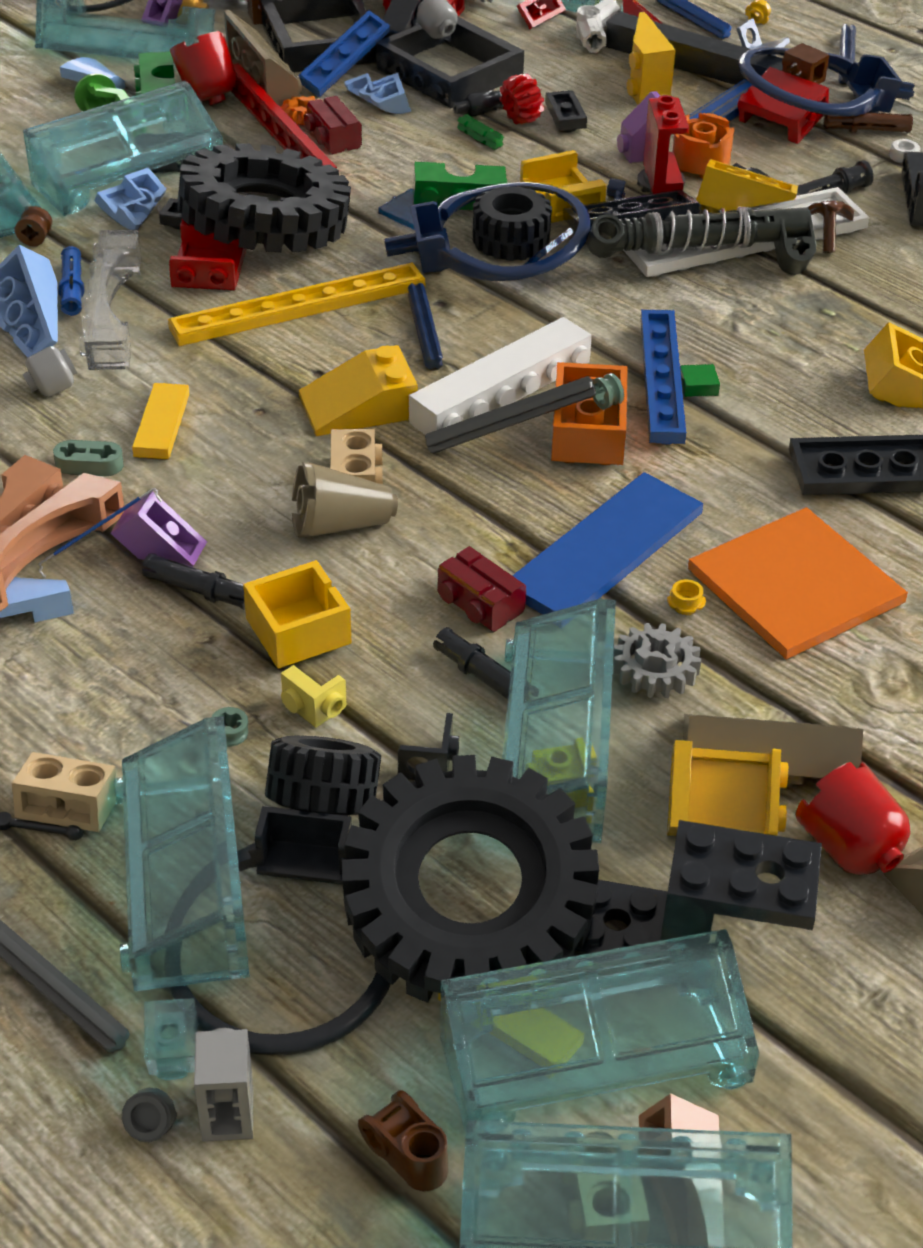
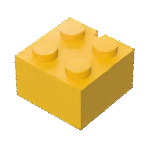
(297, 614)

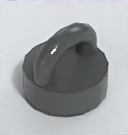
(148, 1114)

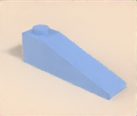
(28, 300)

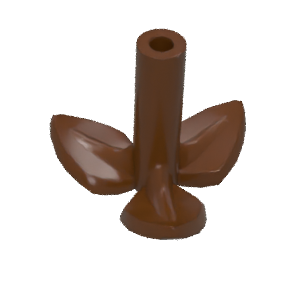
(828, 210)

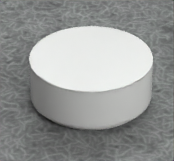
(900, 146)

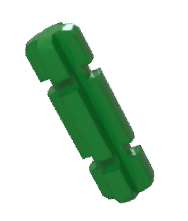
(480, 132)

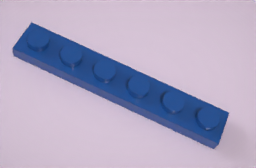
(662, 377)

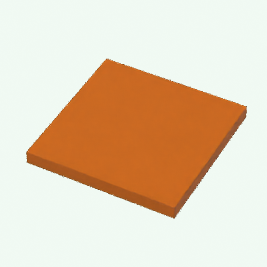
(797, 582)

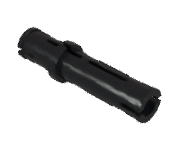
(211, 585)
(473, 660)

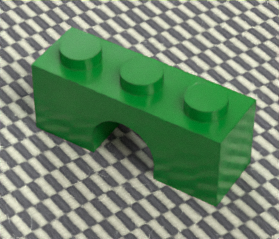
(153, 71)
(435, 184)

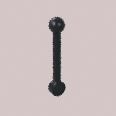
(6, 821)

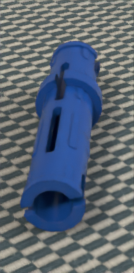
(76, 290)

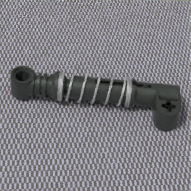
(711, 229)

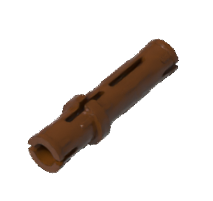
(871, 121)

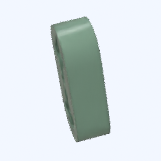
(88, 457)

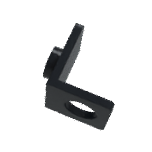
(444, 755)

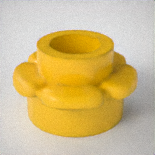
(761, 8)
(686, 597)

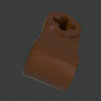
(401, 1135)

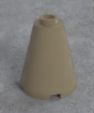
(338, 501)

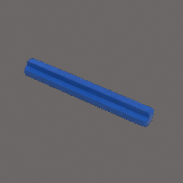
(699, 16)

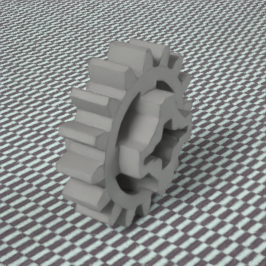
(656, 660)

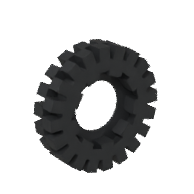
(309, 214)
(397, 833)

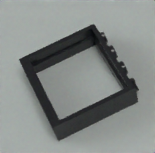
(301, 54)
(498, 56)

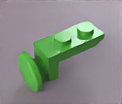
(95, 91)

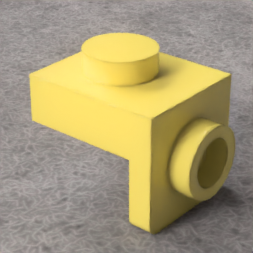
(310, 699)

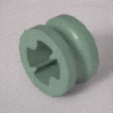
(608, 391)
(232, 717)

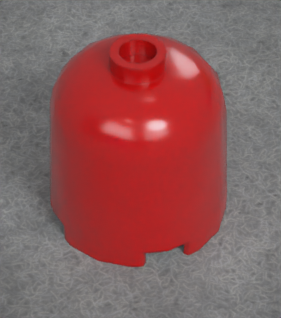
(206, 67)
(856, 821)

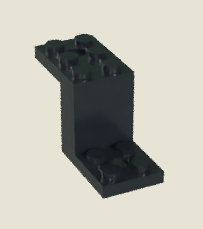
(711, 875)

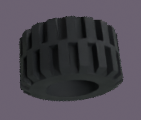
(511, 223)
(321, 774)

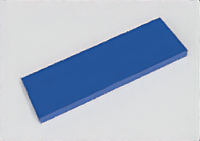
(607, 545)

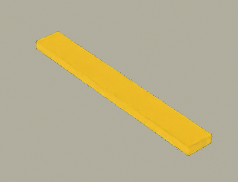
(293, 304)

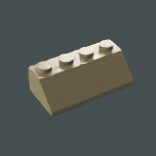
(260, 60)
(807, 747)

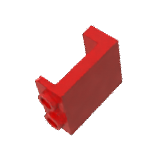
(664, 118)
(797, 120)
(205, 261)

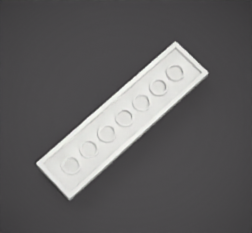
(675, 260)

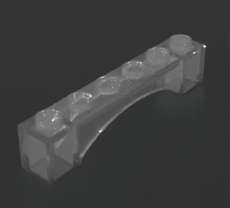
(104, 336)

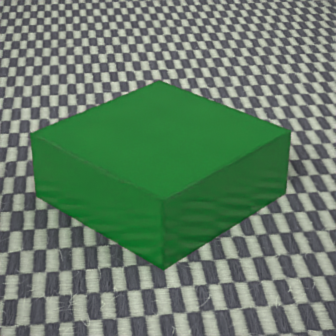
(699, 380)

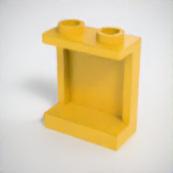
(562, 172)
(727, 789)

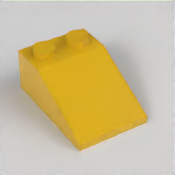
(650, 61)
(734, 187)
(895, 367)
(361, 392)

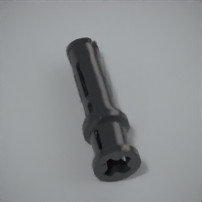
(840, 174)

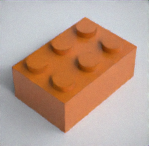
(584, 430)

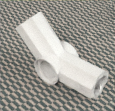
(591, 23)

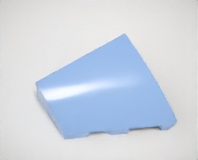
(83, 66)
(383, 93)
(133, 199)
(42, 597)

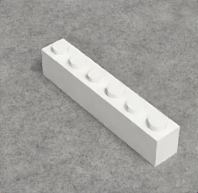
(499, 377)

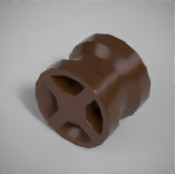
(40, 226)

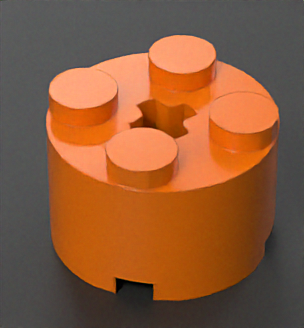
(707, 139)

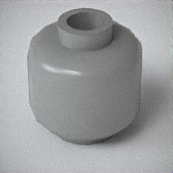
(437, 18)
(49, 371)

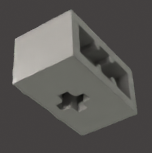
(224, 1084)

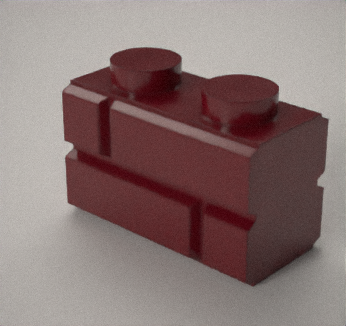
(333, 125)
(481, 589)

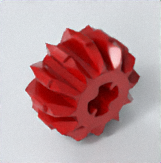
(521, 99)

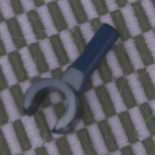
(616, 188)

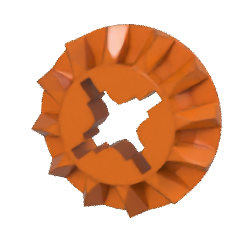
(297, 108)

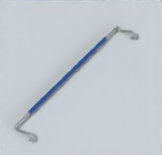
(96, 526)

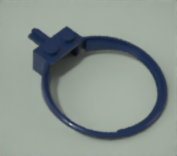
(871, 81)
(434, 246)

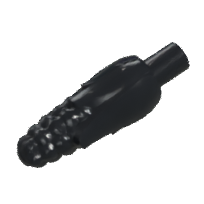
(479, 103)

